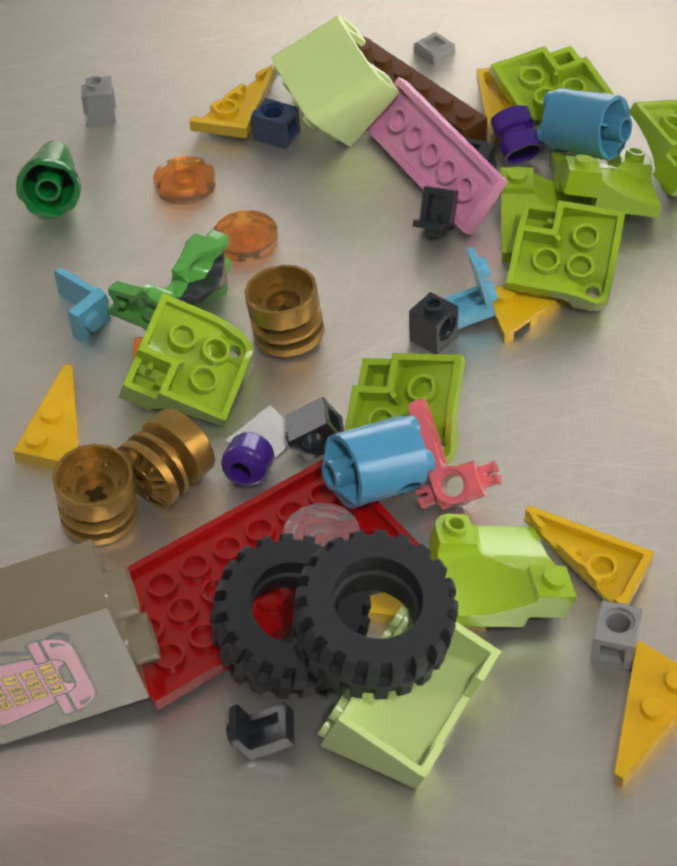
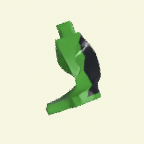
(196, 280)

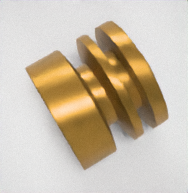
(284, 310)
(167, 457)
(95, 494)

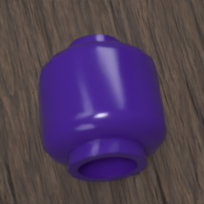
(247, 459)

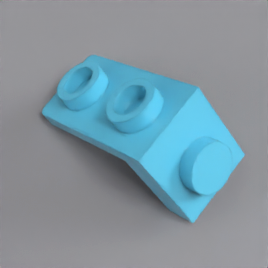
(476, 302)
(90, 304)

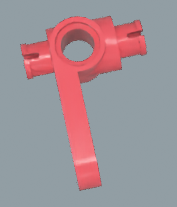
(474, 477)

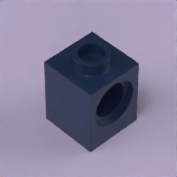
(275, 123)

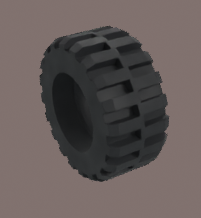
(384, 566)
(240, 637)

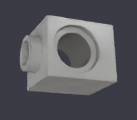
(616, 635)

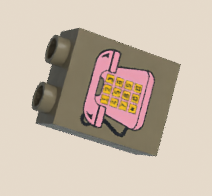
(69, 641)

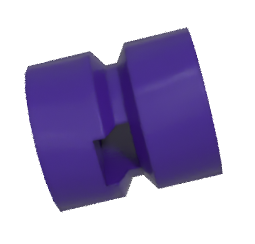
(517, 136)

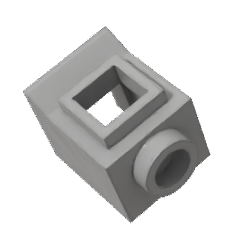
(98, 100)

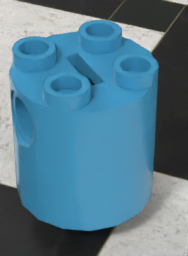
(585, 123)
(376, 461)

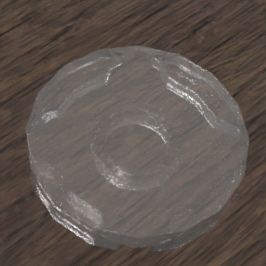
(321, 521)

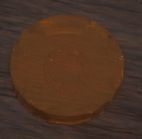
(184, 180)
(249, 234)

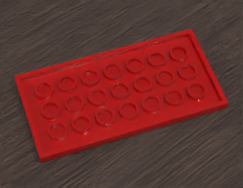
(181, 580)

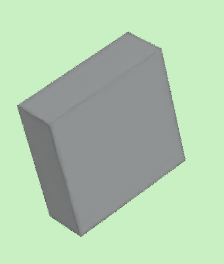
(434, 48)

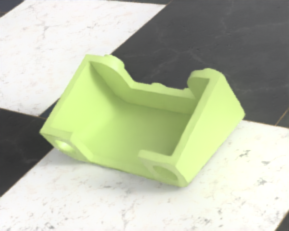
(334, 81)
(407, 732)

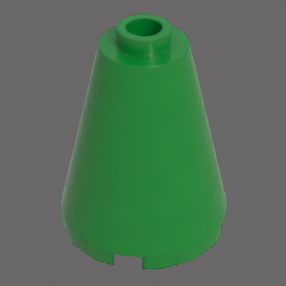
(49, 181)

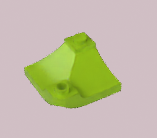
(534, 73)
(659, 127)
(611, 184)
(528, 187)
(566, 252)
(188, 363)
(391, 384)
(500, 573)

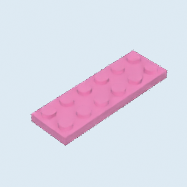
(437, 155)

